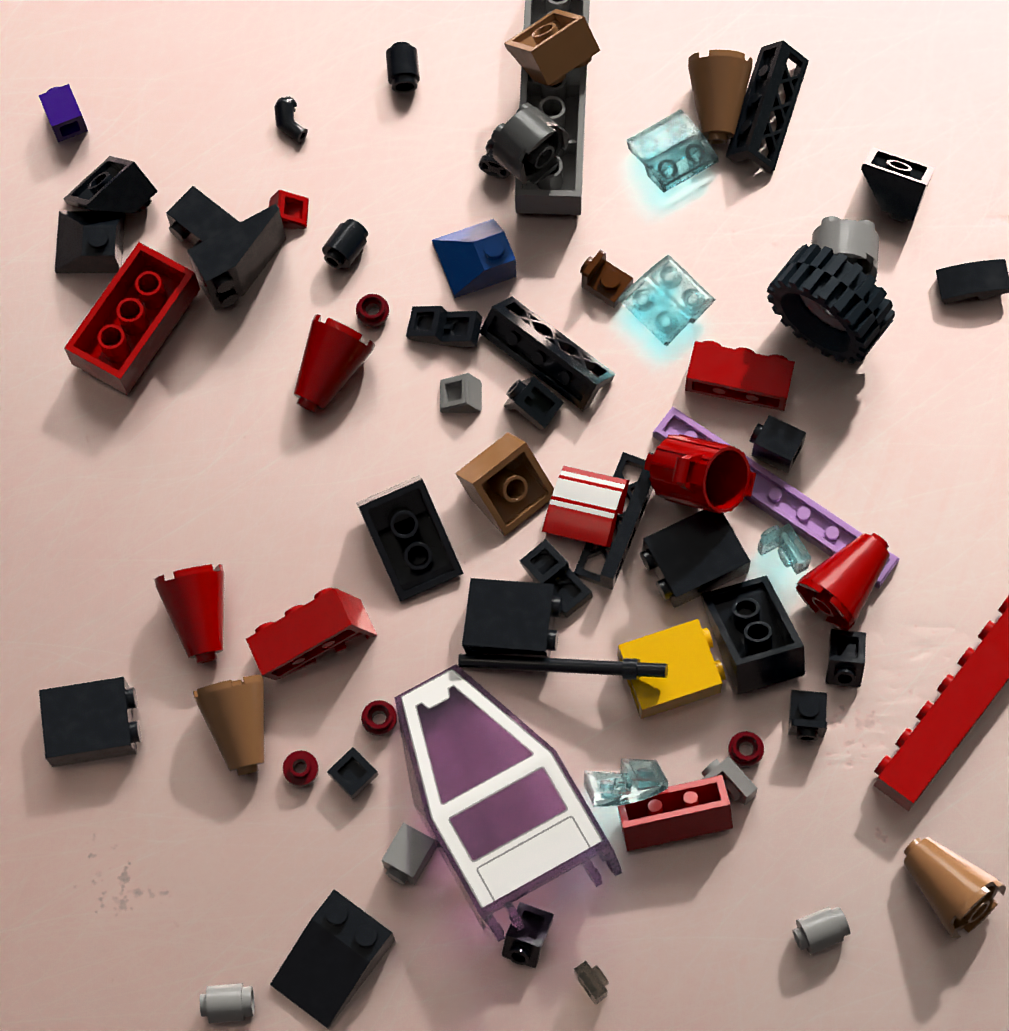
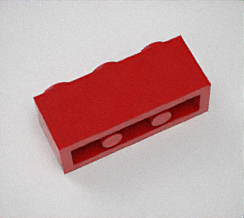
(739, 375)
(677, 814)

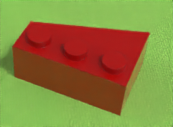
(308, 632)

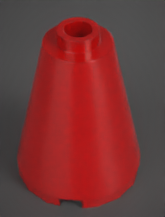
(328, 362)
(845, 580)
(196, 609)

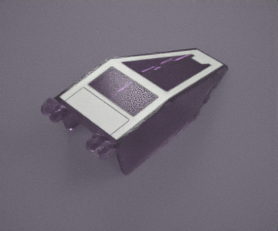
(493, 796)

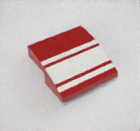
(585, 506)

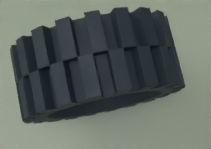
(830, 303)

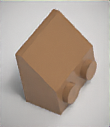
(554, 46)
(506, 483)

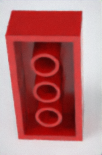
(132, 318)

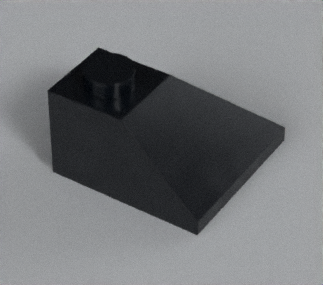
(896, 183)
(113, 187)
(89, 242)

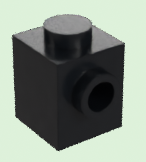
(777, 443)

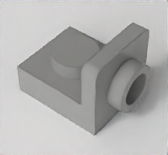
(736, 782)

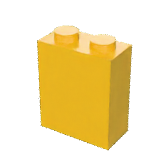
(690, 668)

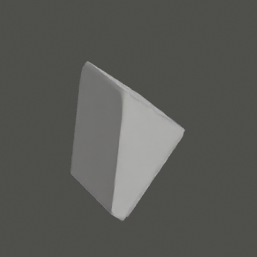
(460, 394)

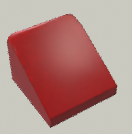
(292, 209)

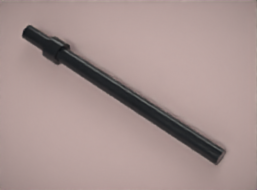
(628, 668)

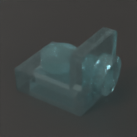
(790, 550)

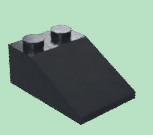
(235, 258)
(410, 538)
(754, 634)
(332, 958)

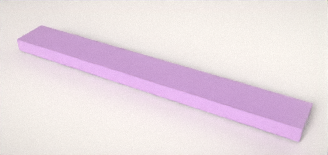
(779, 498)

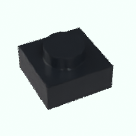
(352, 772)

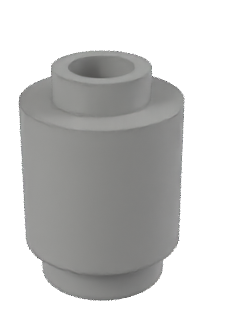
(821, 929)
(227, 1003)

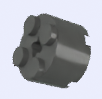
(529, 144)

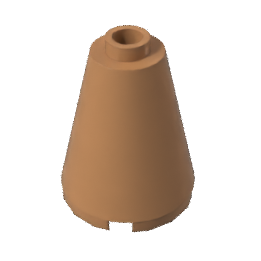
(719, 91)
(236, 720)
(953, 886)

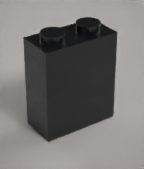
(694, 556)
(511, 618)
(89, 721)

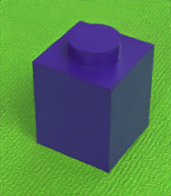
(63, 112)

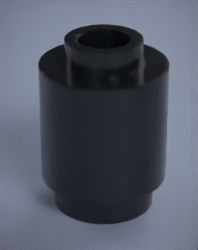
(402, 67)
(345, 244)

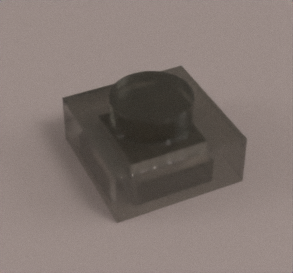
(592, 981)

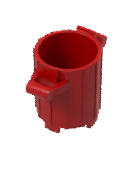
(700, 473)

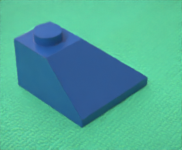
(475, 257)

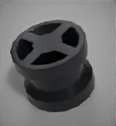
(490, 165)

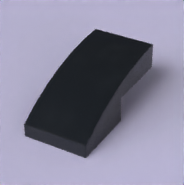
(973, 279)
(444, 328)
(549, 567)

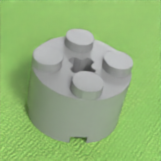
(852, 238)

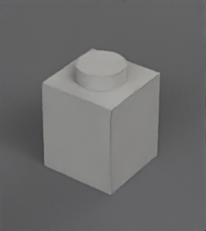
(408, 855)

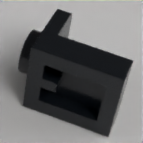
(533, 401)
(846, 658)
(807, 715)
(526, 944)

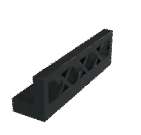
(762, 99)
(545, 353)
(625, 530)

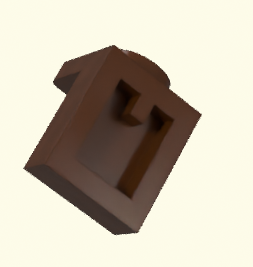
(604, 279)

